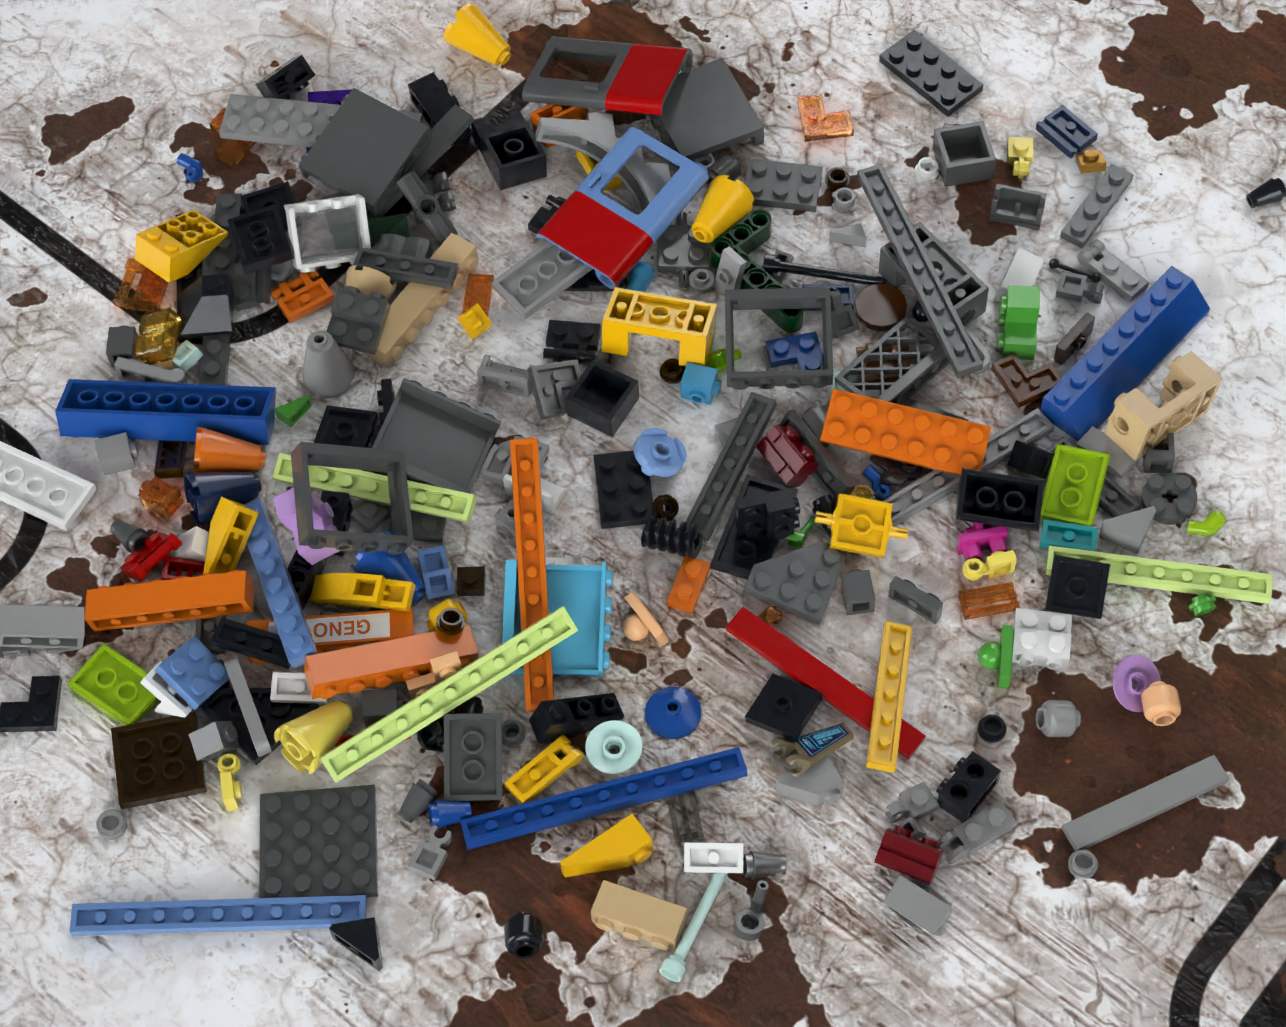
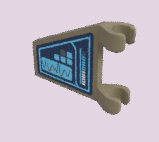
(812, 746)

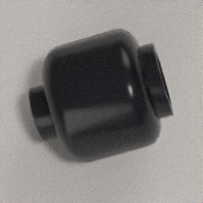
(523, 935)

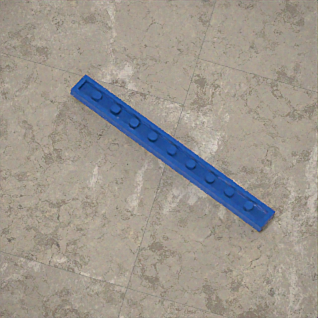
(603, 798)

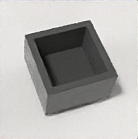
(964, 153)

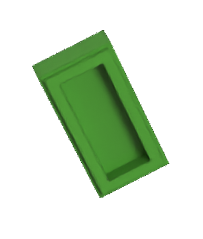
(996, 655)

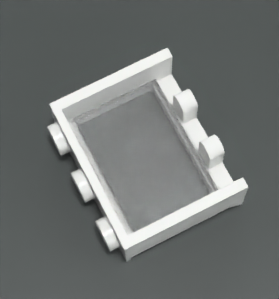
(327, 231)

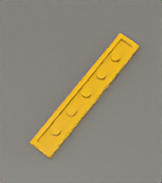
(889, 697)

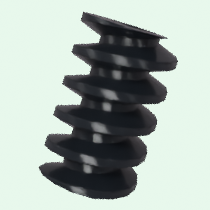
(671, 538)

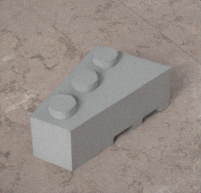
(40, 627)

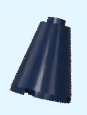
(207, 488)

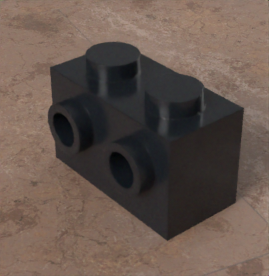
(287, 78)

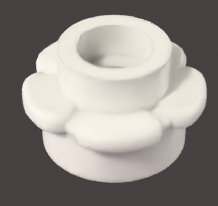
(929, 164)

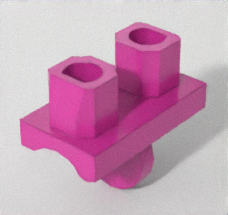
(981, 538)

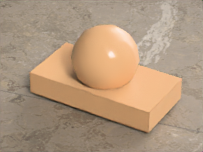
(642, 622)

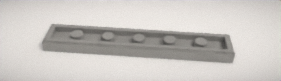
(1145, 803)

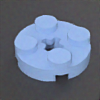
(651, 461)

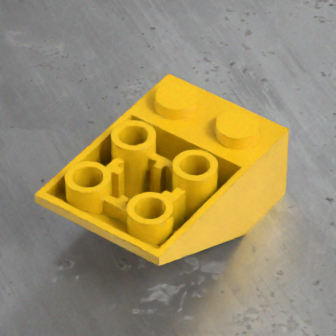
(178, 244)

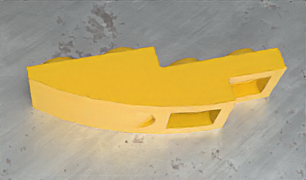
(362, 590)

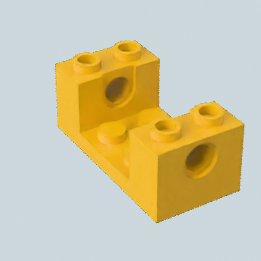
(682, 320)

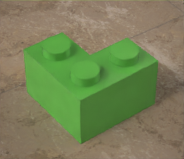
(1019, 321)

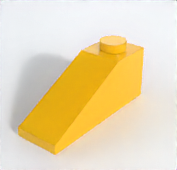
(228, 535)
(614, 849)

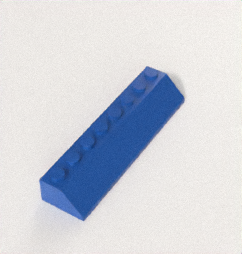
(1125, 354)
(165, 410)

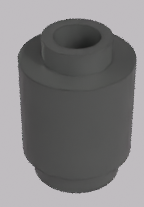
(725, 166)

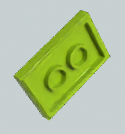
(1074, 485)
(114, 686)

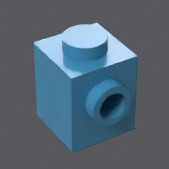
(700, 383)

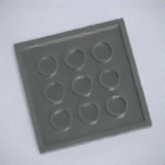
(319, 843)

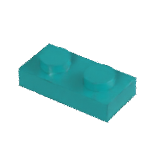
(1068, 535)

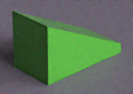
(294, 410)

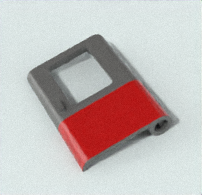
(635, 82)

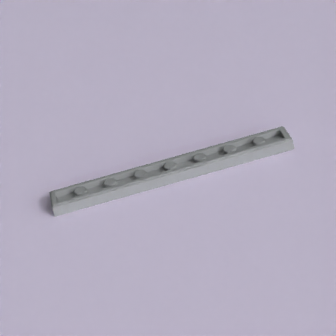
(939, 484)

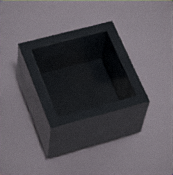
(602, 398)

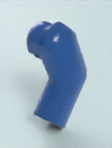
(193, 167)
(873, 475)

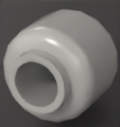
(1058, 718)

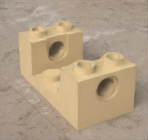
(1187, 394)

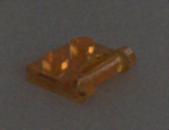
(148, 292)

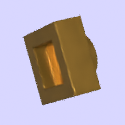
(1090, 161)

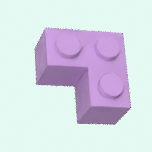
(322, 520)

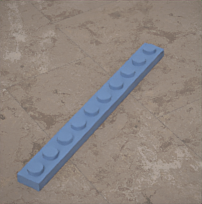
(215, 915)

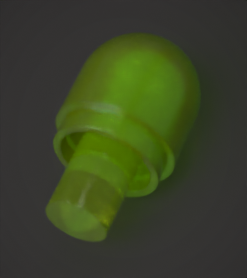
(717, 359)

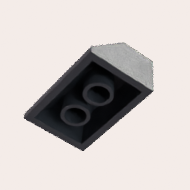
(999, 500)

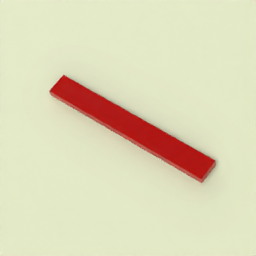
(815, 675)

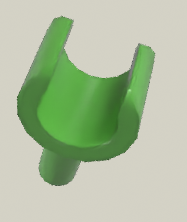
(798, 538)

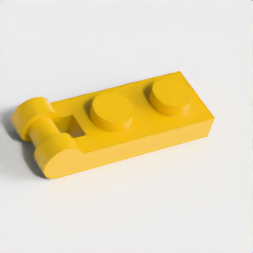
(543, 770)

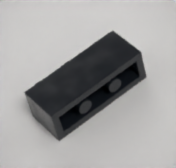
(433, 101)

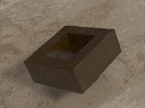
(471, 581)

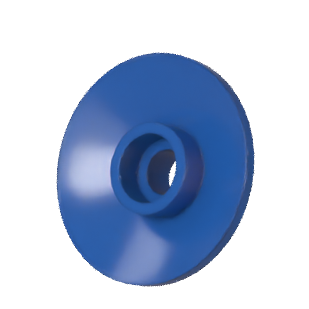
(673, 723)

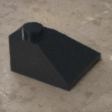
(207, 307)

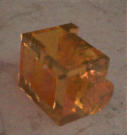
(160, 497)

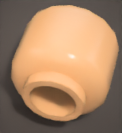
(1161, 703)

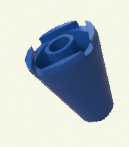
(391, 567)

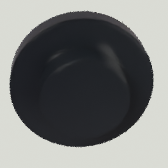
(992, 728)

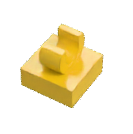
(475, 321)

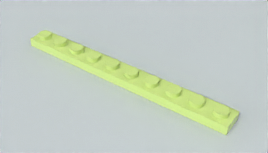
(448, 694)

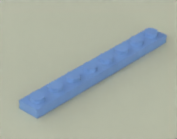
(279, 588)

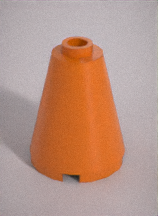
(225, 453)

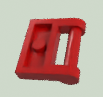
(155, 549)

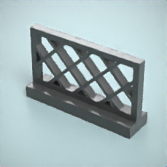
(914, 377)

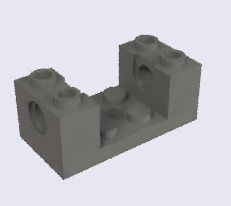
(963, 287)

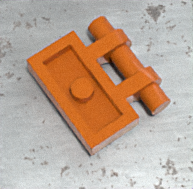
(304, 300)

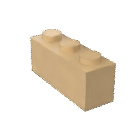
(639, 916)

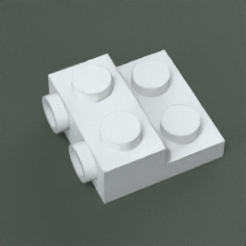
(1042, 638)

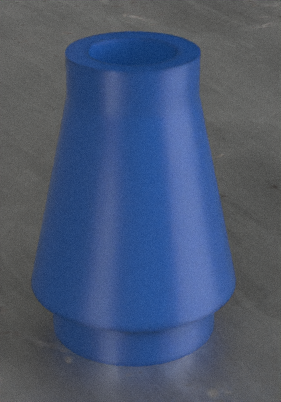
(448, 812)

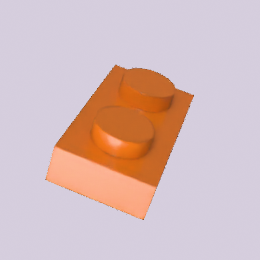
(688, 584)

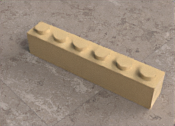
(419, 302)

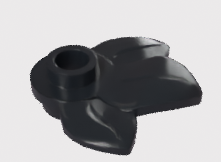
(895, 471)

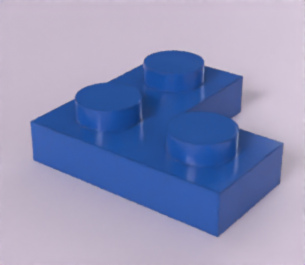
(798, 349)

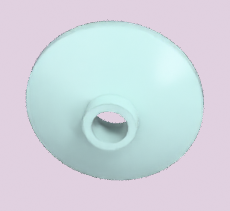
(609, 736)

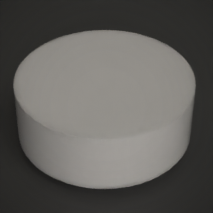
(111, 824)

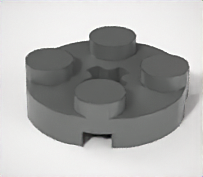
(1176, 485)

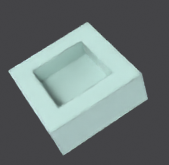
(186, 356)

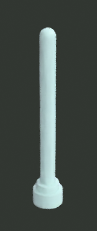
(673, 967)

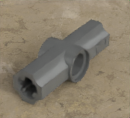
(418, 194)

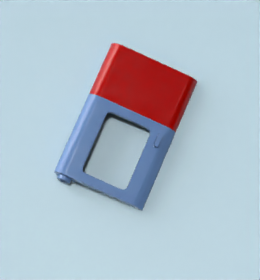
(607, 233)

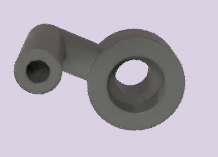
(752, 917)

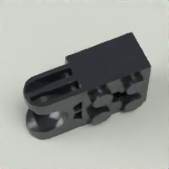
(510, 150)

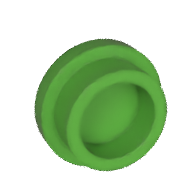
(1202, 604)

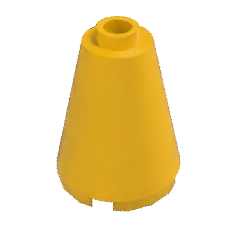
(477, 36)
(721, 208)

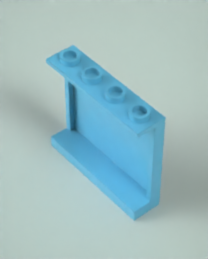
(584, 596)

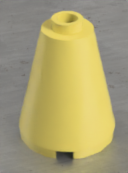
(313, 734)

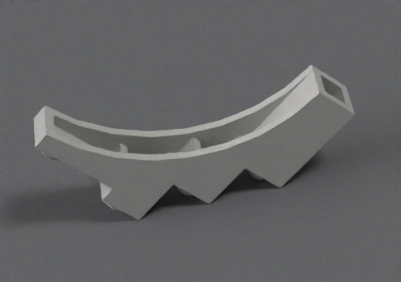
(595, 138)

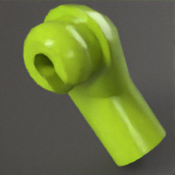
(1209, 526)

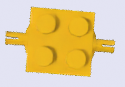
(861, 525)

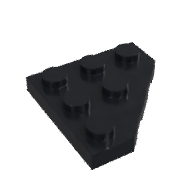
(225, 707)

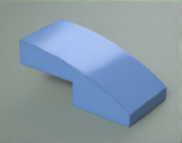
(436, 573)

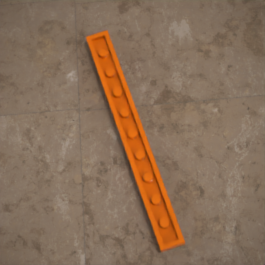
(531, 562)

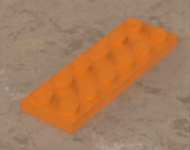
(904, 433)

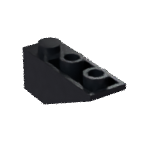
(573, 716)

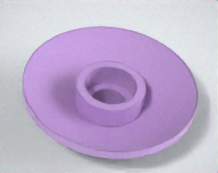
(1141, 673)

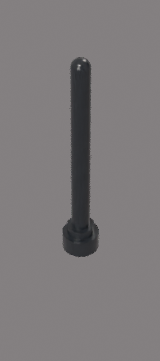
(773, 265)

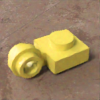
(1021, 154)
(996, 565)
(230, 788)

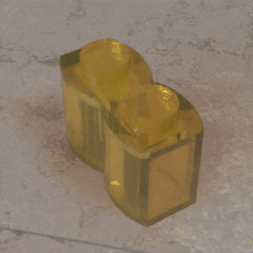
(158, 336)

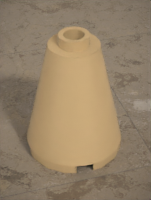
(370, 281)

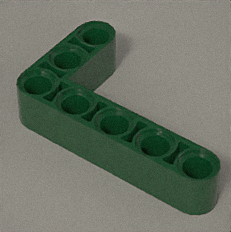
(744, 239)

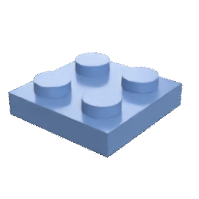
(193, 672)

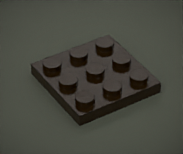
(157, 761)

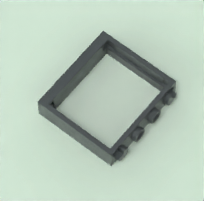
(779, 299)
(352, 458)

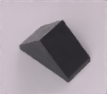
(361, 939)

